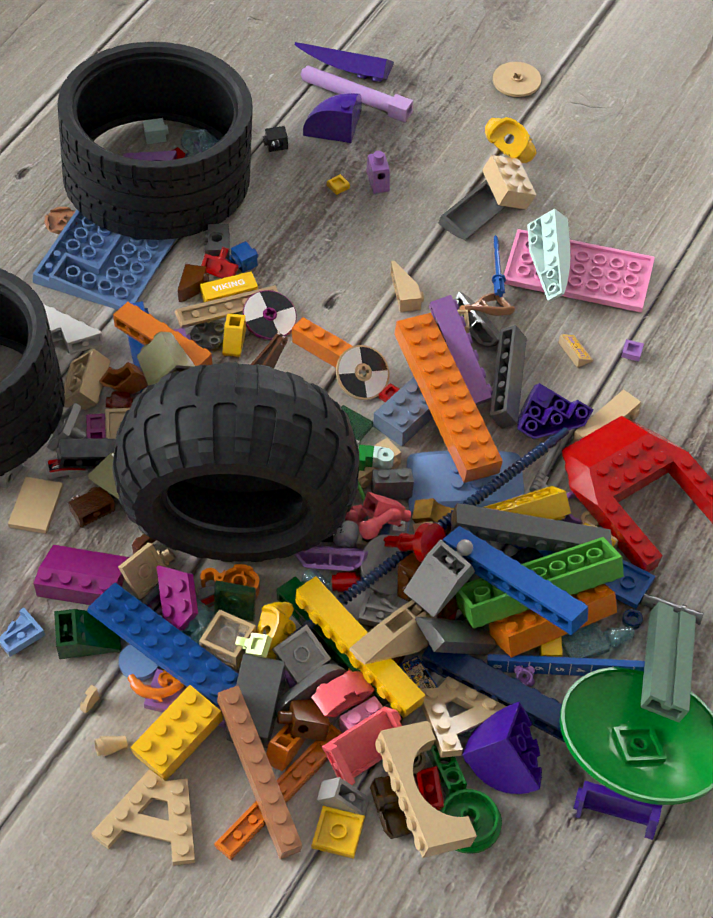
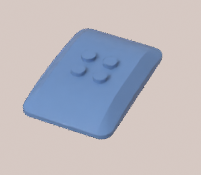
(439, 479)

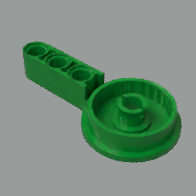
(467, 802)

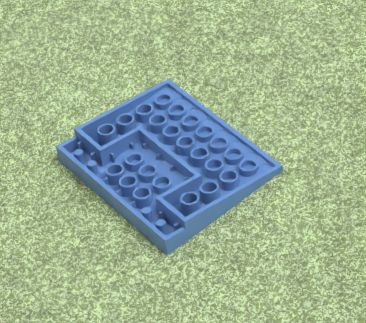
(100, 263)

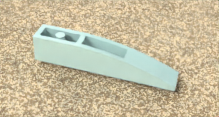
(550, 252)

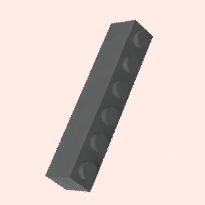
(508, 377)

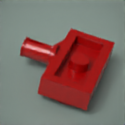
(219, 265)

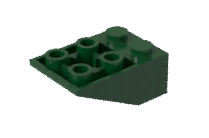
(83, 635)

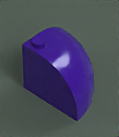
(335, 118)
(505, 752)

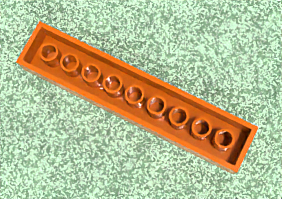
(448, 398)

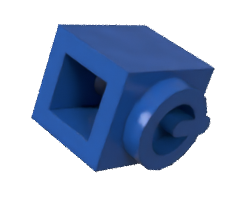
(244, 256)

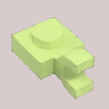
(257, 645)

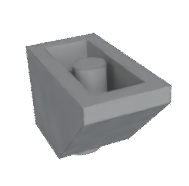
(342, 796)

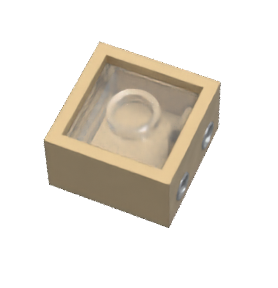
(222, 635)

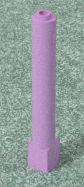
(397, 106)

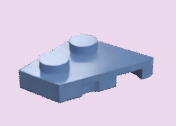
(21, 633)

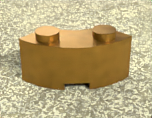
(430, 510)

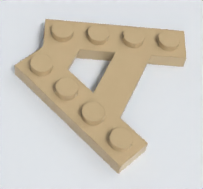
(445, 728)
(128, 817)

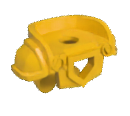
(522, 146)
(276, 623)

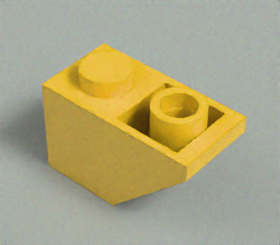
(234, 335)

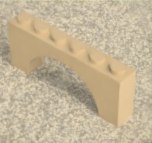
(432, 829)

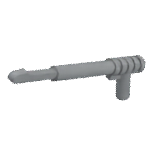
(541, 477)

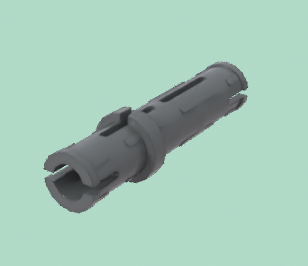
(651, 601)

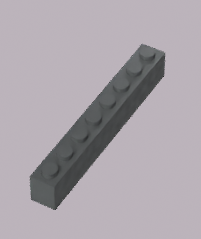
(524, 529)

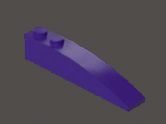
(355, 63)

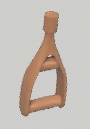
(482, 306)

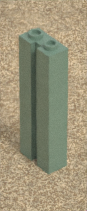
(668, 662)

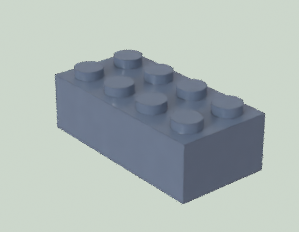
(403, 414)

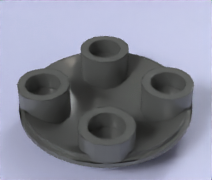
(208, 335)

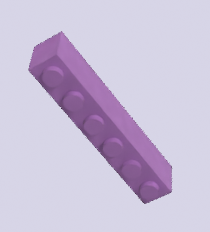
(459, 344)

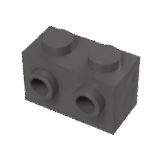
(393, 483)

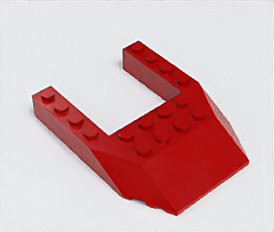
(622, 461)

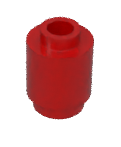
(344, 580)

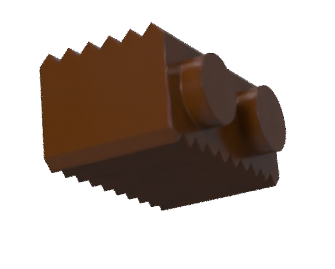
(91, 506)

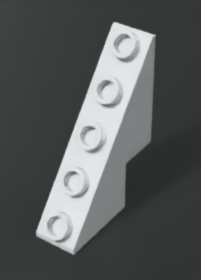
(75, 333)

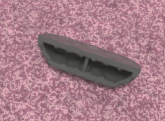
(480, 325)
(307, 687)

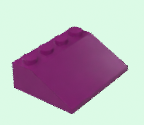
(77, 574)

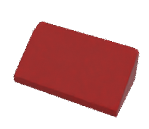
(430, 787)

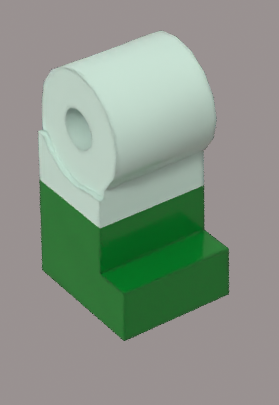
(375, 457)

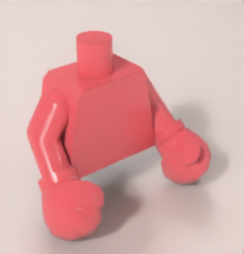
(380, 510)

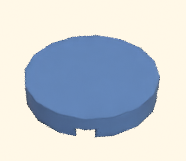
(134, 662)

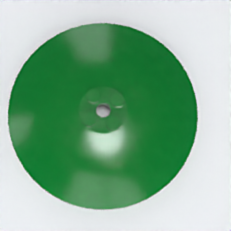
(675, 755)

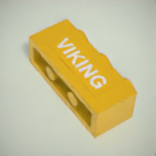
(228, 286)

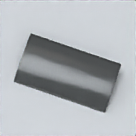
(471, 212)
(455, 636)

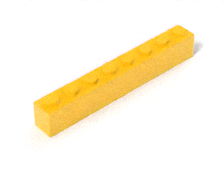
(345, 632)

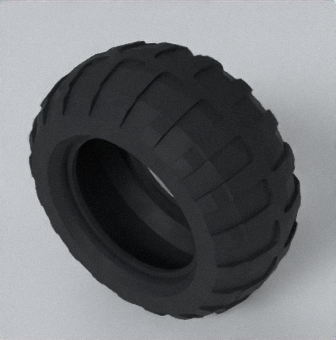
(236, 463)

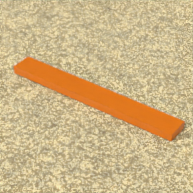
(289, 782)

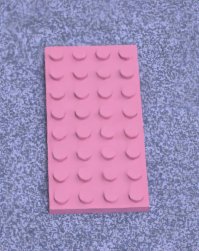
(595, 273)

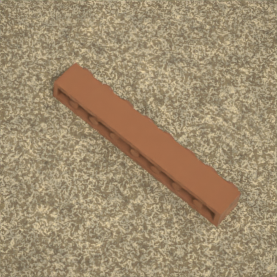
(259, 772)

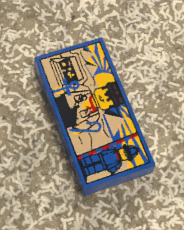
(418, 673)

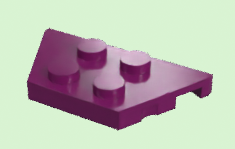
(177, 596)

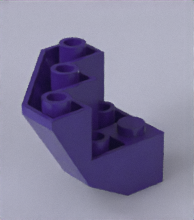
(548, 413)

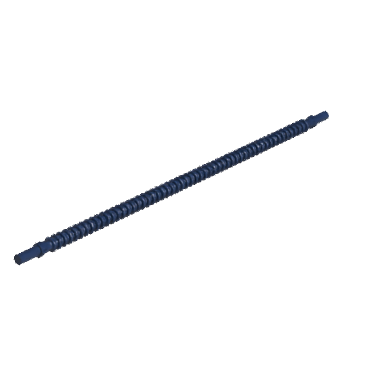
(475, 499)

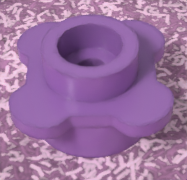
(529, 673)

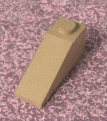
(406, 289)

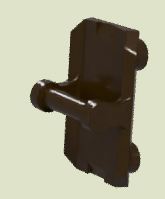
(386, 802)

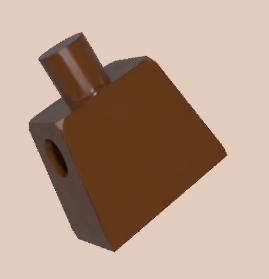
(305, 720)

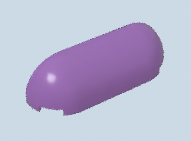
(332, 558)

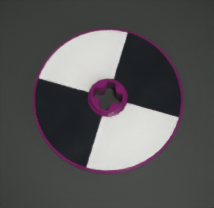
(275, 303)

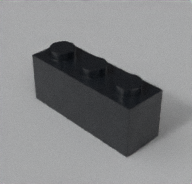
(83, 453)

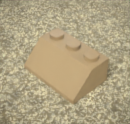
(83, 379)

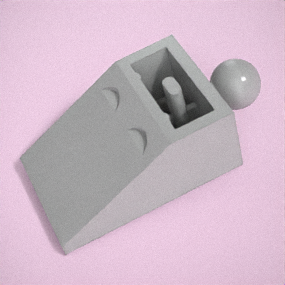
(437, 581)

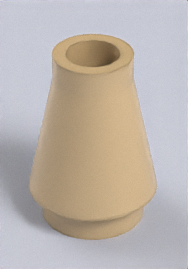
(109, 744)

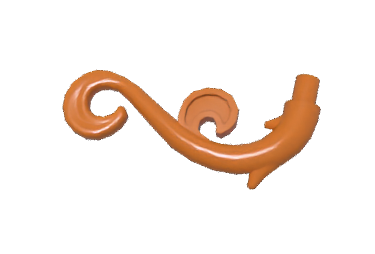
(148, 692)

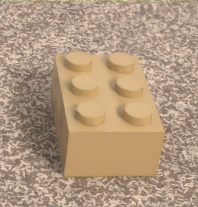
(509, 182)

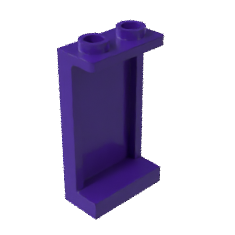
(606, 801)

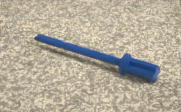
(498, 279)

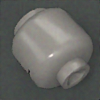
(347, 535)

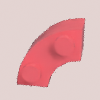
(342, 693)

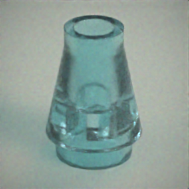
(617, 636)

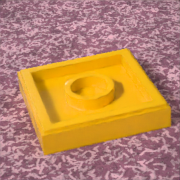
(338, 832)

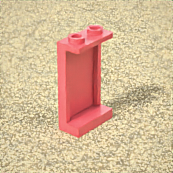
(355, 748)

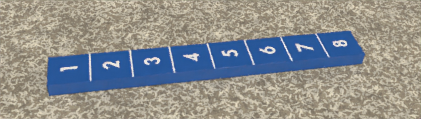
(559, 665)

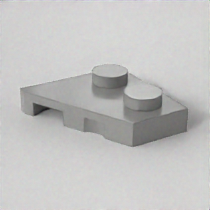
(374, 610)

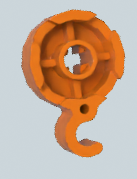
(239, 574)

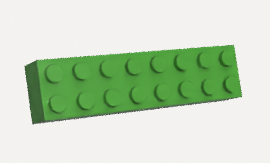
(570, 570)

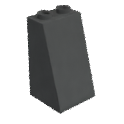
(261, 685)

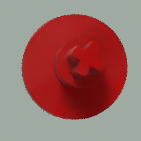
(421, 542)

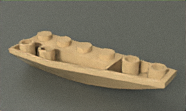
(393, 637)

